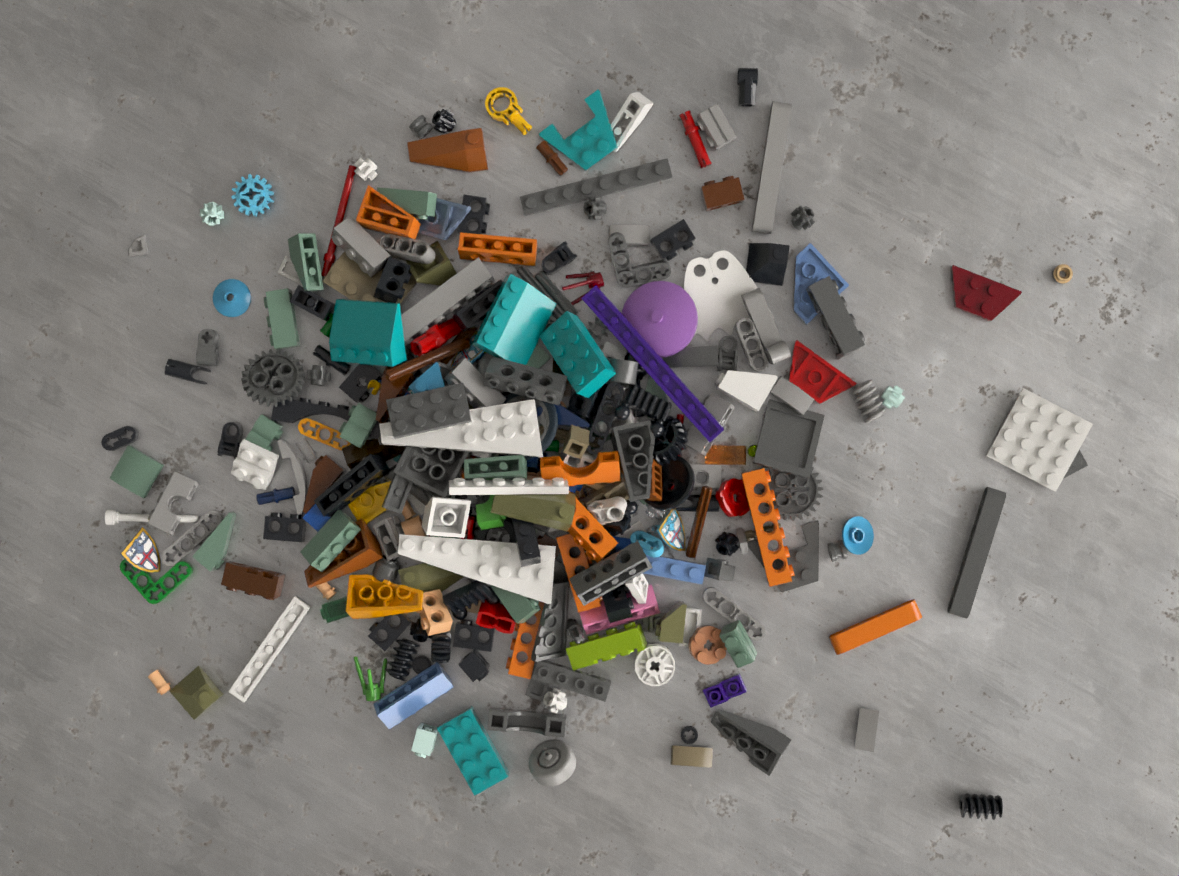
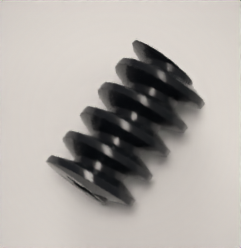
(401, 659)
(981, 805)

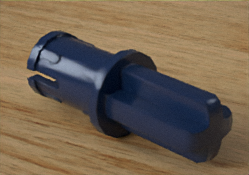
(275, 495)

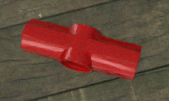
(435, 337)

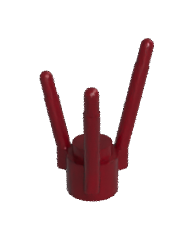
(591, 280)

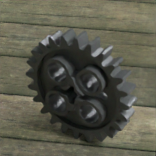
(288, 383)
(792, 507)

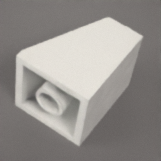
(746, 387)

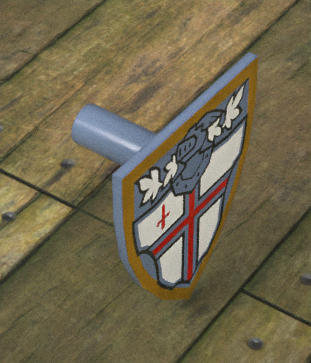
(142, 552)

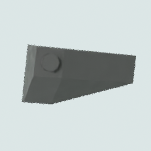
(635, 454)
(758, 741)

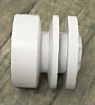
(657, 653)

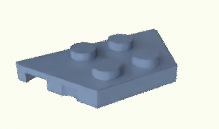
(446, 220)

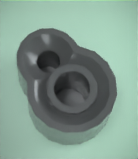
(625, 371)

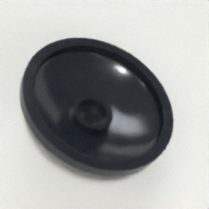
(682, 476)

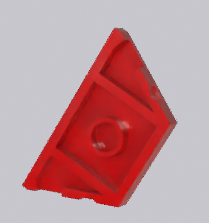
(816, 375)

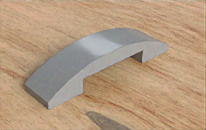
(288, 452)

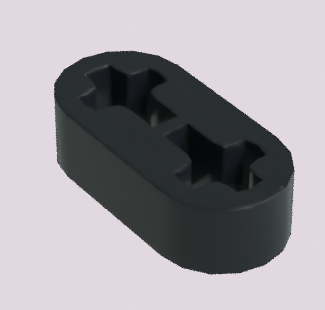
(118, 434)

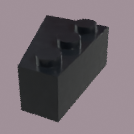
(474, 313)

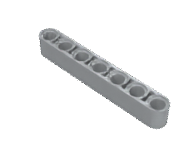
(771, 167)

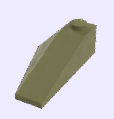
(542, 509)
(428, 577)

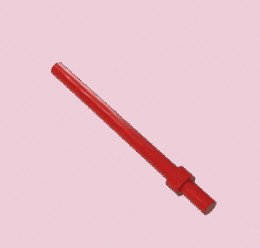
(329, 257)

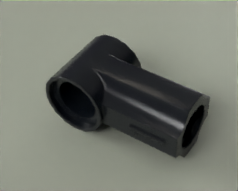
(747, 81)

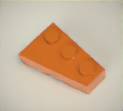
(386, 217)

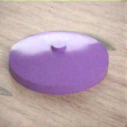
(662, 316)

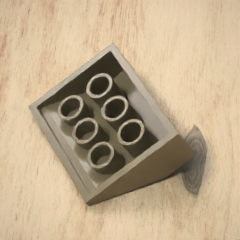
(356, 285)

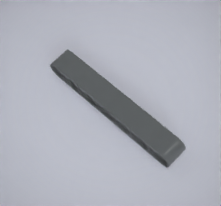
(976, 552)

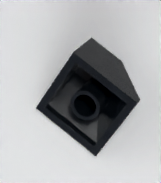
(767, 263)

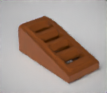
(656, 482)

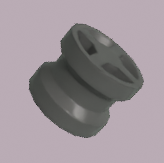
(421, 127)
(837, 551)

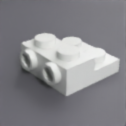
(254, 465)

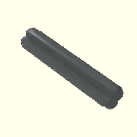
(555, 293)

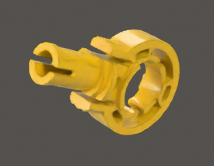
(515, 118)

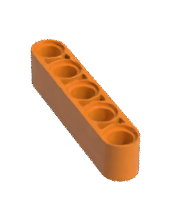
(875, 627)

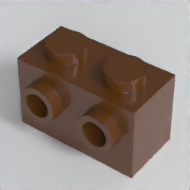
(722, 193)

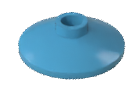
(241, 298)
(863, 536)

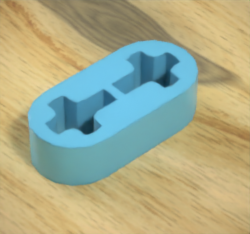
(648, 542)

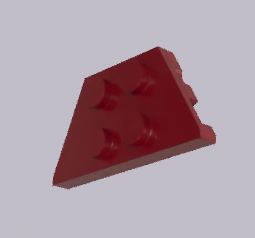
(980, 295)

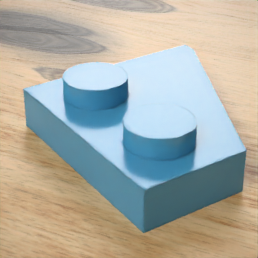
(428, 380)

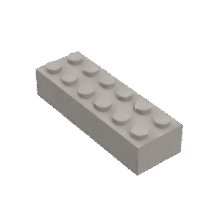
(445, 300)

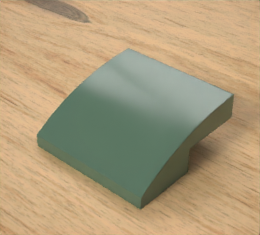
(136, 471)

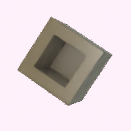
(576, 441)

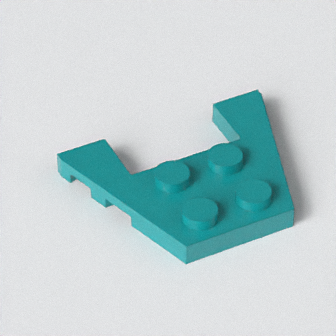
(590, 141)

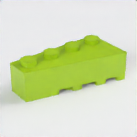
(607, 645)

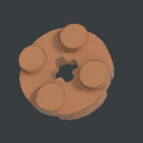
(699, 638)

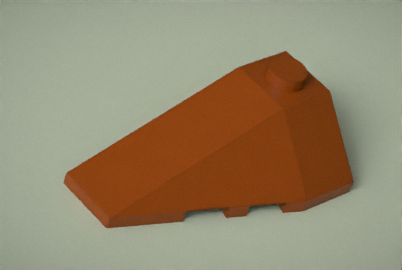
(455, 150)
(358, 554)

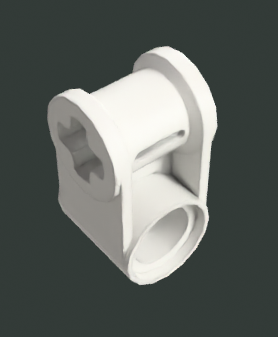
(605, 511)

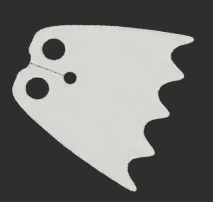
(719, 303)

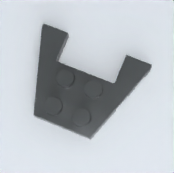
(803, 559)

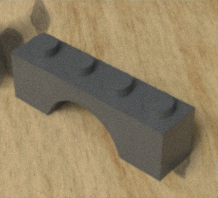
(518, 720)

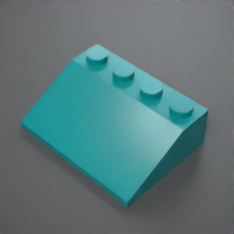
(514, 321)
(367, 333)

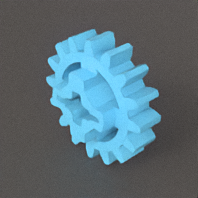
(251, 187)

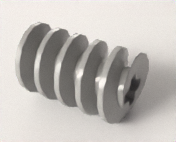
(868, 401)

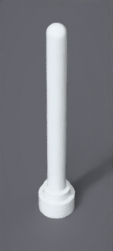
(113, 517)

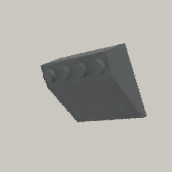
(432, 468)

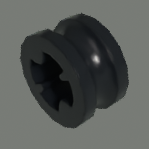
(690, 740)

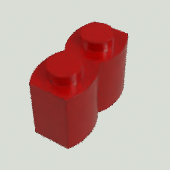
(495, 617)

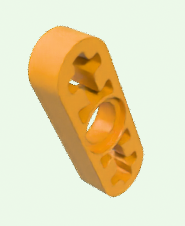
(309, 433)

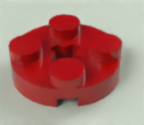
(726, 501)

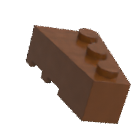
(253, 580)

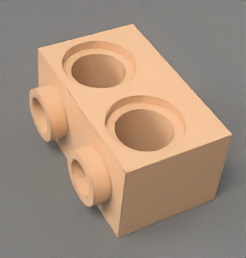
(437, 612)

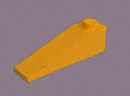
(374, 599)

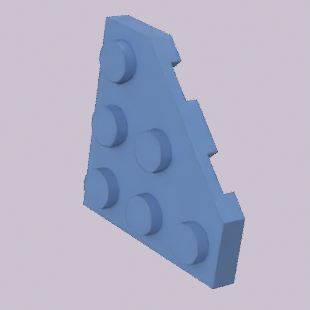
(809, 269)

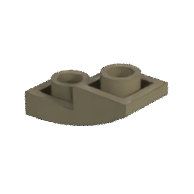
(691, 756)

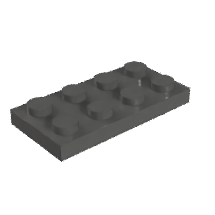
(428, 410)

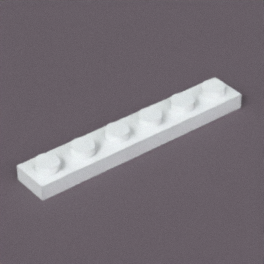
(500, 486)
(269, 649)

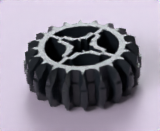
(675, 438)

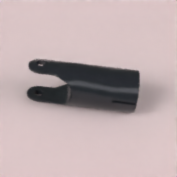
(183, 370)
(713, 504)

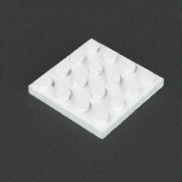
(1039, 439)

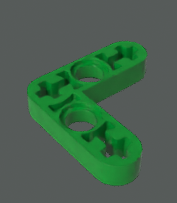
(152, 585)

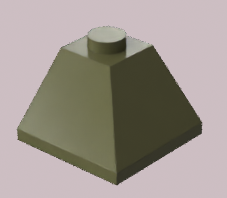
(436, 272)
(672, 624)
(196, 692)

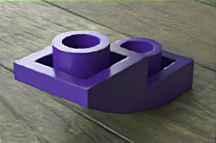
(724, 690)

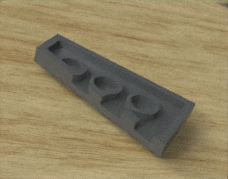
(552, 629)

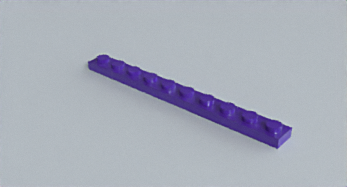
(653, 364)

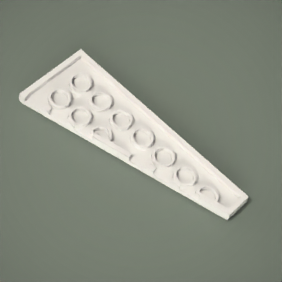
(493, 429)
(485, 561)

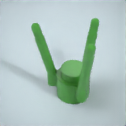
(372, 691)

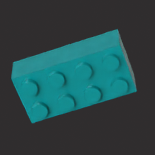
(577, 354)
(473, 750)

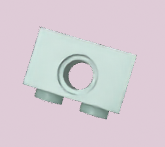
(424, 740)

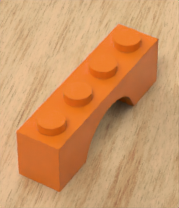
(601, 470)

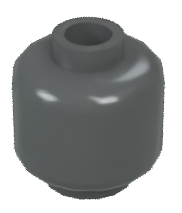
(386, 569)

